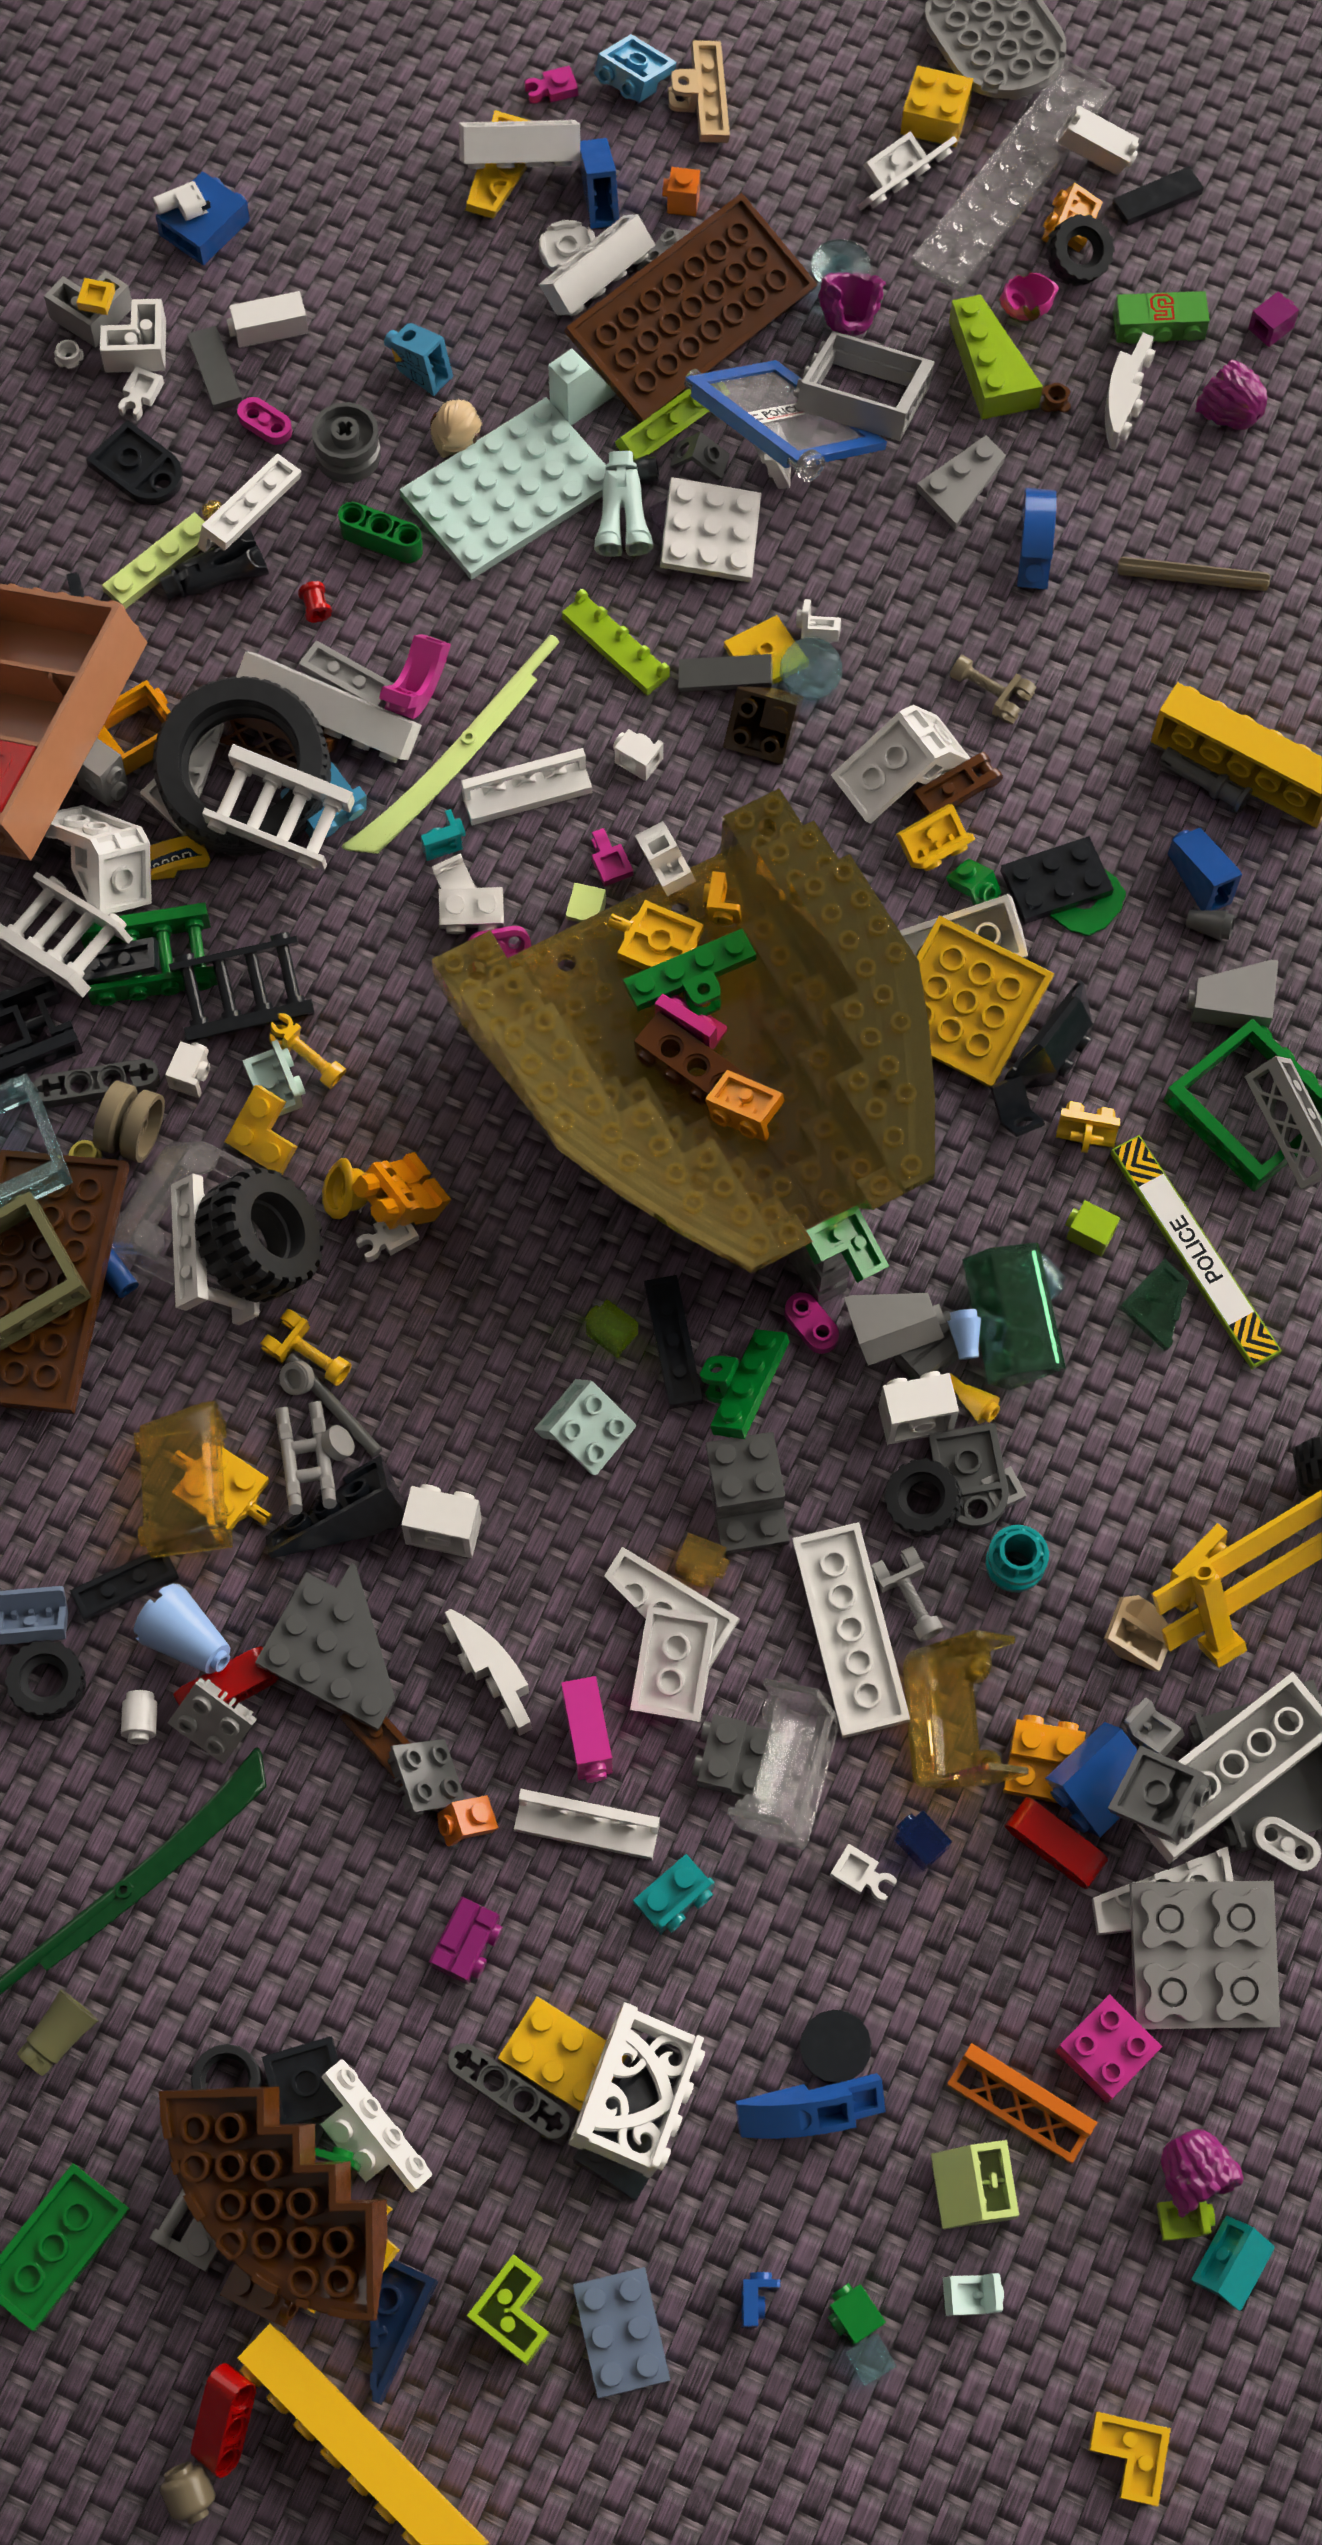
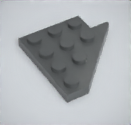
(331, 1649)

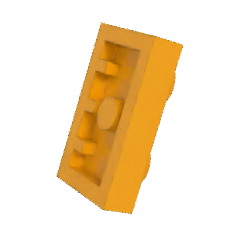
(1070, 203)
(743, 1105)

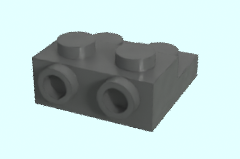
(730, 1756)
(1161, 1795)

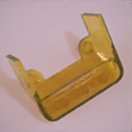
(944, 1712)

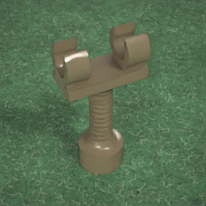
(1003, 708)

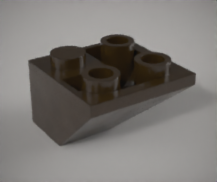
(762, 722)

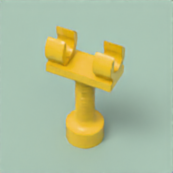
(330, 1072)
(336, 1369)

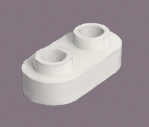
(1285, 1842)

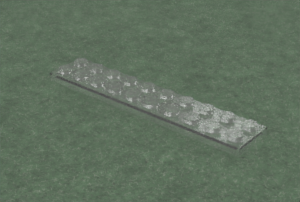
(1008, 180)

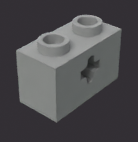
(103, 774)

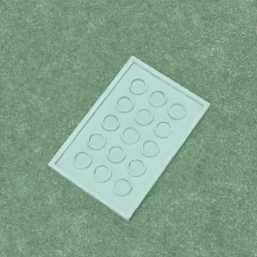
(507, 488)

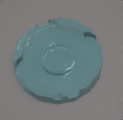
(811, 668)

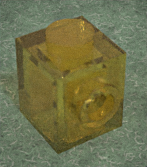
(701, 1561)

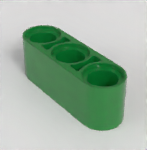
(370, 522)

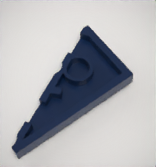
(400, 2310)

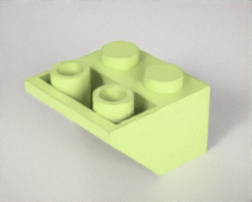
(975, 2185)

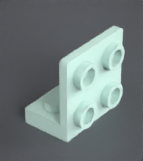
(586, 1425)

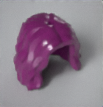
(850, 301)
(1233, 397)
(1197, 2169)

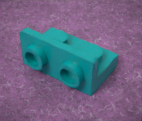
(674, 1895)

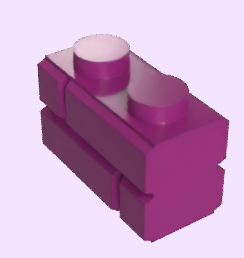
(465, 1941)

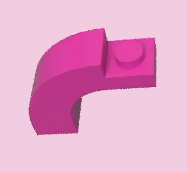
(418, 678)

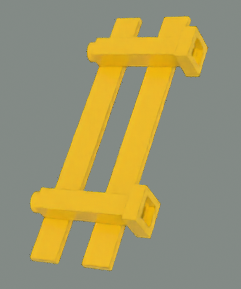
(1212, 1616)

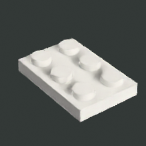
(674, 1663)

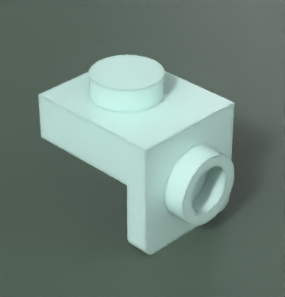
(973, 2295)

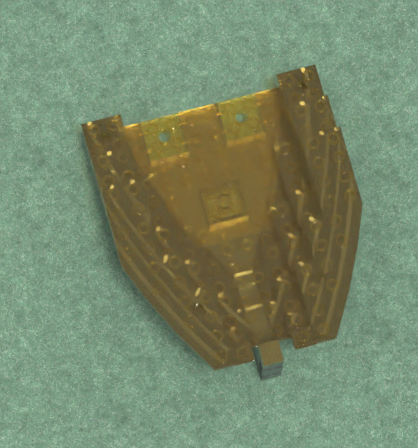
(820, 1016)

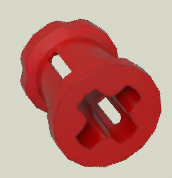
(313, 596)

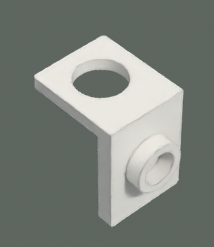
(453, 873)

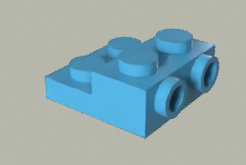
(633, 68)

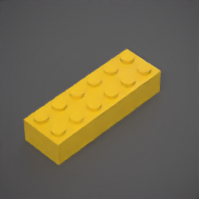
(1251, 754)

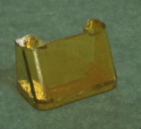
(183, 1482)

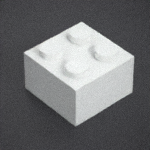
(917, 1407)
(441, 1520)

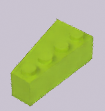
(993, 364)

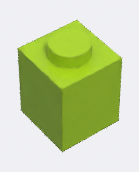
(1091, 1227)

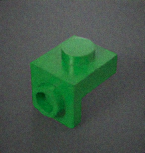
(974, 881)

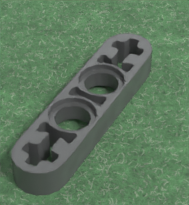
(95, 1077)
(506, 2095)

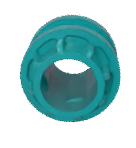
(1021, 1540)

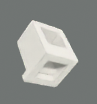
(637, 753)
(188, 1068)

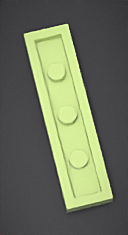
(155, 562)

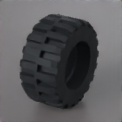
(233, 1247)

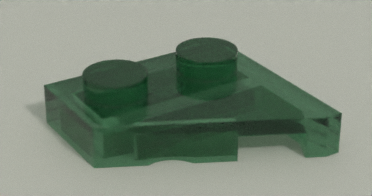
(1157, 1303)

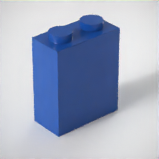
(208, 232)
(1091, 1778)

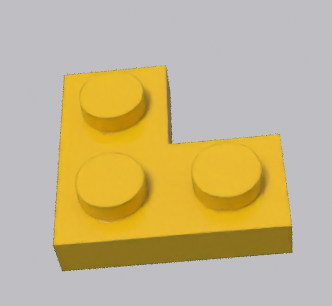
(253, 1131)
(1144, 2452)

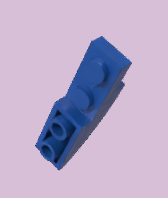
(812, 2112)

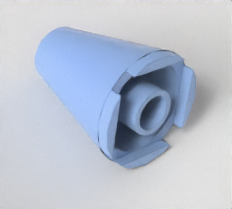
(182, 1631)

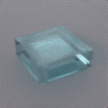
(870, 2359)

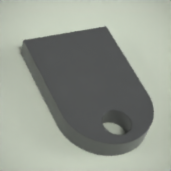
(970, 1457)

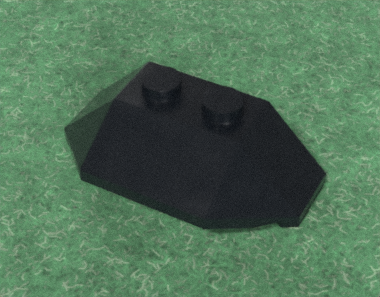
(1056, 1042)

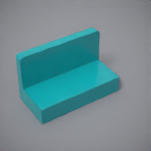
(1233, 2262)

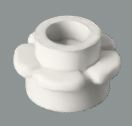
(68, 348)

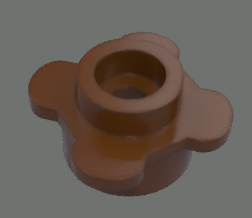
(1055, 391)

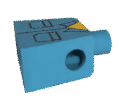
(420, 356)

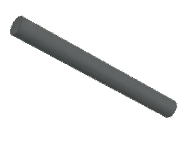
(342, 1413)

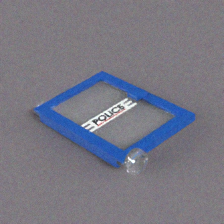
(762, 408)

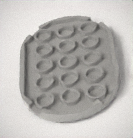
(1001, 44)

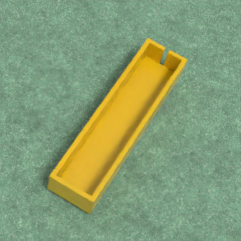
(354, 2443)

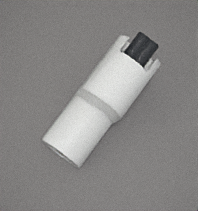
(186, 198)

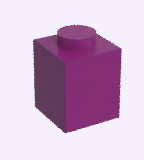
(1273, 319)

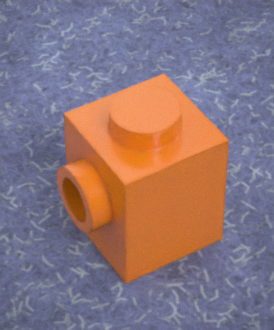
(682, 191)

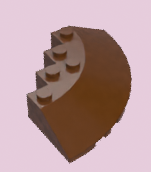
(272, 2203)

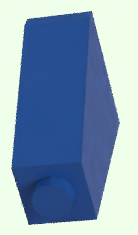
(599, 182)
(1204, 869)

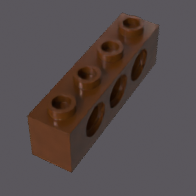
(665, 1034)

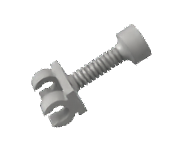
(927, 1626)

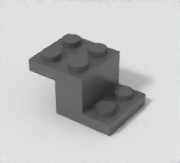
(747, 1493)

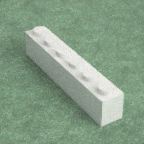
(339, 710)

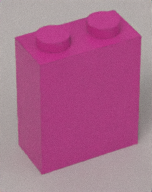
(587, 1729)

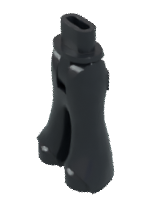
(216, 568)

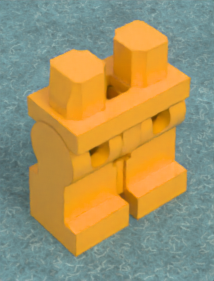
(401, 1192)

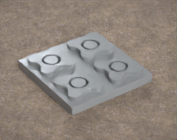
(1204, 1954)

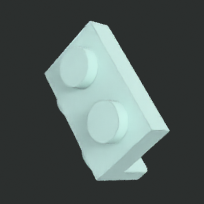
(273, 1073)

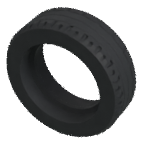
(219, 703)

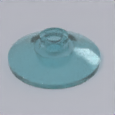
(839, 255)

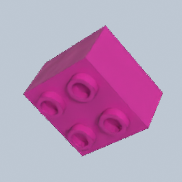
(1108, 2048)

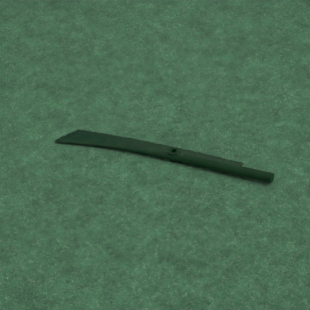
(224, 1805)

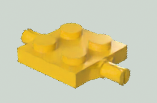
(655, 935)
(242, 1489)

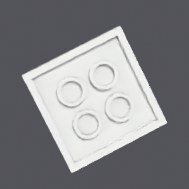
(710, 530)

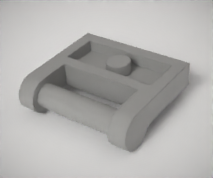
(196, 2243)

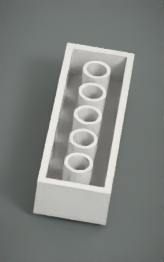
(1250, 1755)

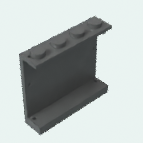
(1292, 1797)

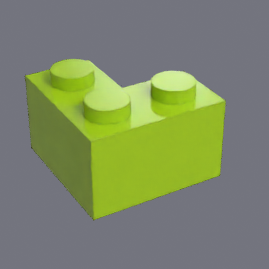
(501, 2312)

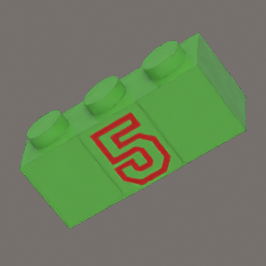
(1161, 315)

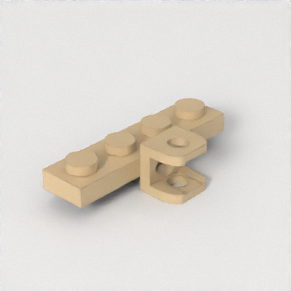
(703, 91)

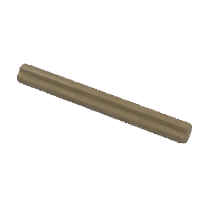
(1193, 573)

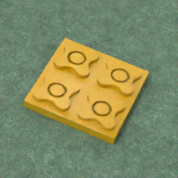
(976, 999)

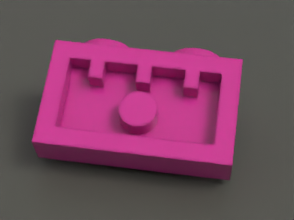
(702, 1027)

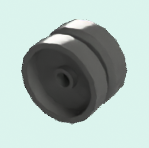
(346, 442)

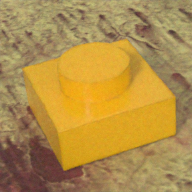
(95, 296)

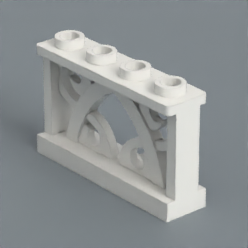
(595, 2114)

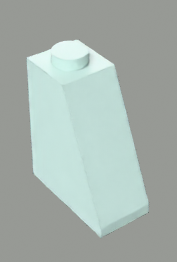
(576, 387)

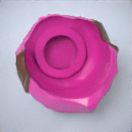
(1028, 296)

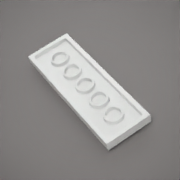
(851, 1630)

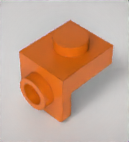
(466, 1819)

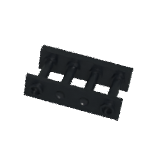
(232, 1019)

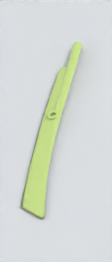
(410, 804)

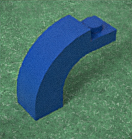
(1037, 537)

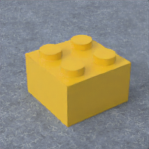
(936, 105)

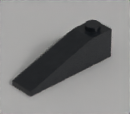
(640, 2094)

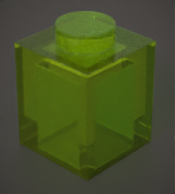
(611, 1327)

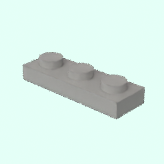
(343, 673)

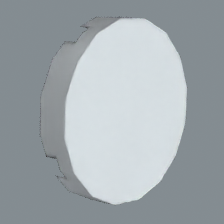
(562, 242)

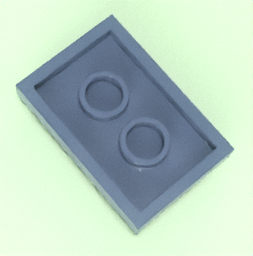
(621, 2333)

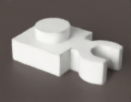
(139, 390)
(391, 1239)
(858, 1870)

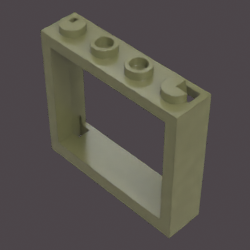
(56, 1300)

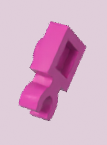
(555, 83)

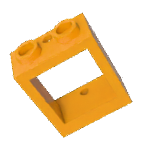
(127, 705)

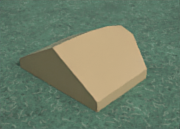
(1137, 1633)

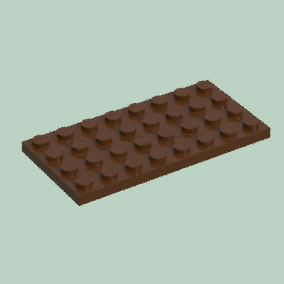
(691, 307)
(49, 1363)

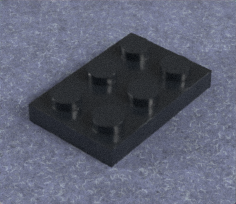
(1056, 880)

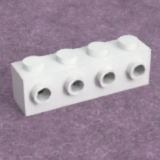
(519, 142)
(597, 265)

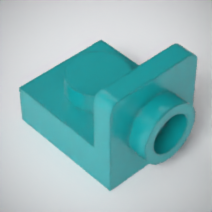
(444, 840)

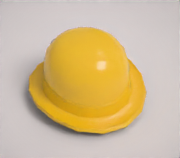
(337, 1190)

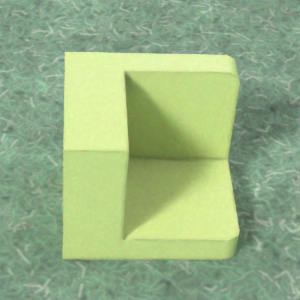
(585, 902)

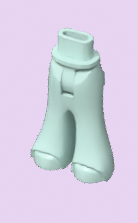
(620, 491)

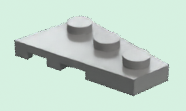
(959, 482)

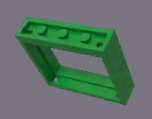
(1212, 1131)

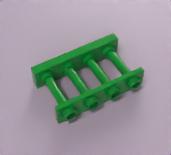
(159, 925)

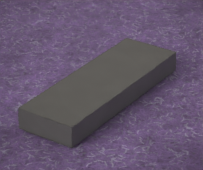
(215, 368)
(725, 672)

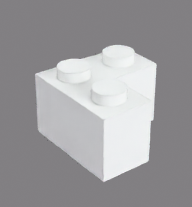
(136, 344)

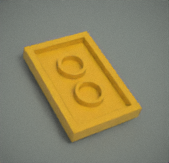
(555, 2053)

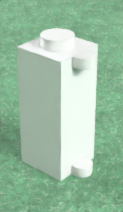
(1098, 140)
(268, 319)

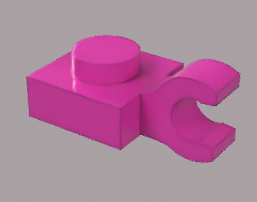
(609, 861)

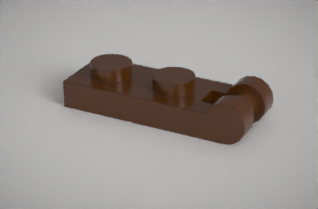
(958, 784)

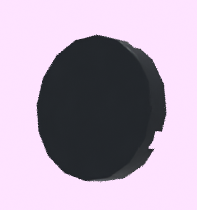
(835, 2046)

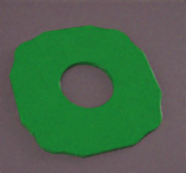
(1096, 917)

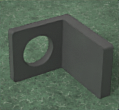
(703, 453)

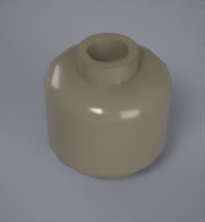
(187, 2492)

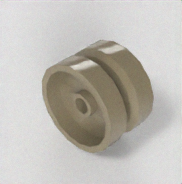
(128, 1121)

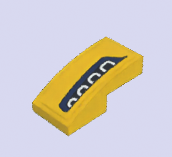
(176, 855)

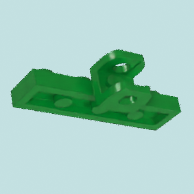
(692, 974)
(743, 1383)

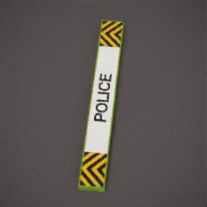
(1195, 1252)

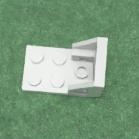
(904, 751)
(106, 857)

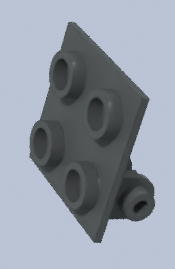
(426, 1776)

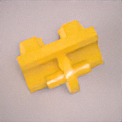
(1087, 1127)

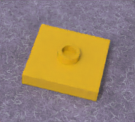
(765, 638)

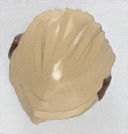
(455, 427)

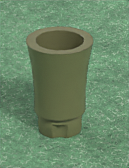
(56, 2033)

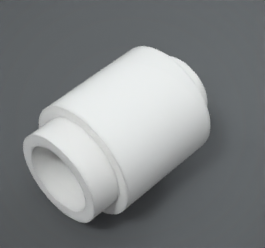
(139, 1716)

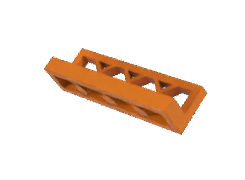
(1028, 2091)

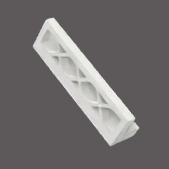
(248, 503)
(527, 788)
(587, 1824)

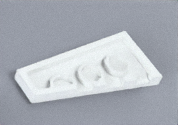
(649, 1586)

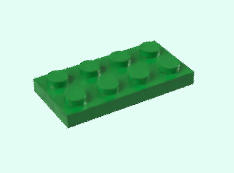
(56, 2245)

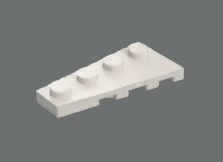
(1113, 1908)

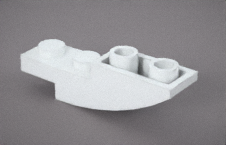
(1125, 390)
(665, 858)
(486, 1657)

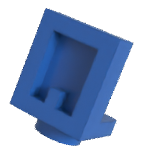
(751, 2304)

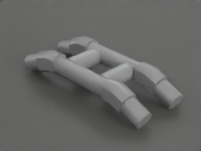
(290, 1448)

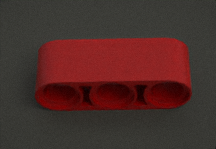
(239, 1679)
(1056, 1843)
(223, 2420)

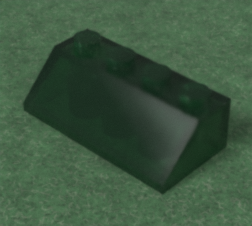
(1016, 1315)

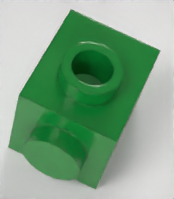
(854, 2313)

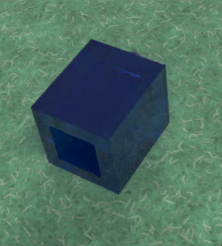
(922, 1839)

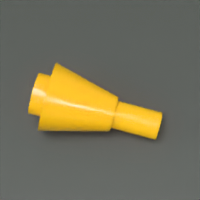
(979, 1403)

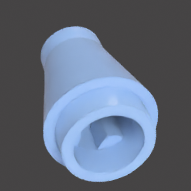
(965, 1332)

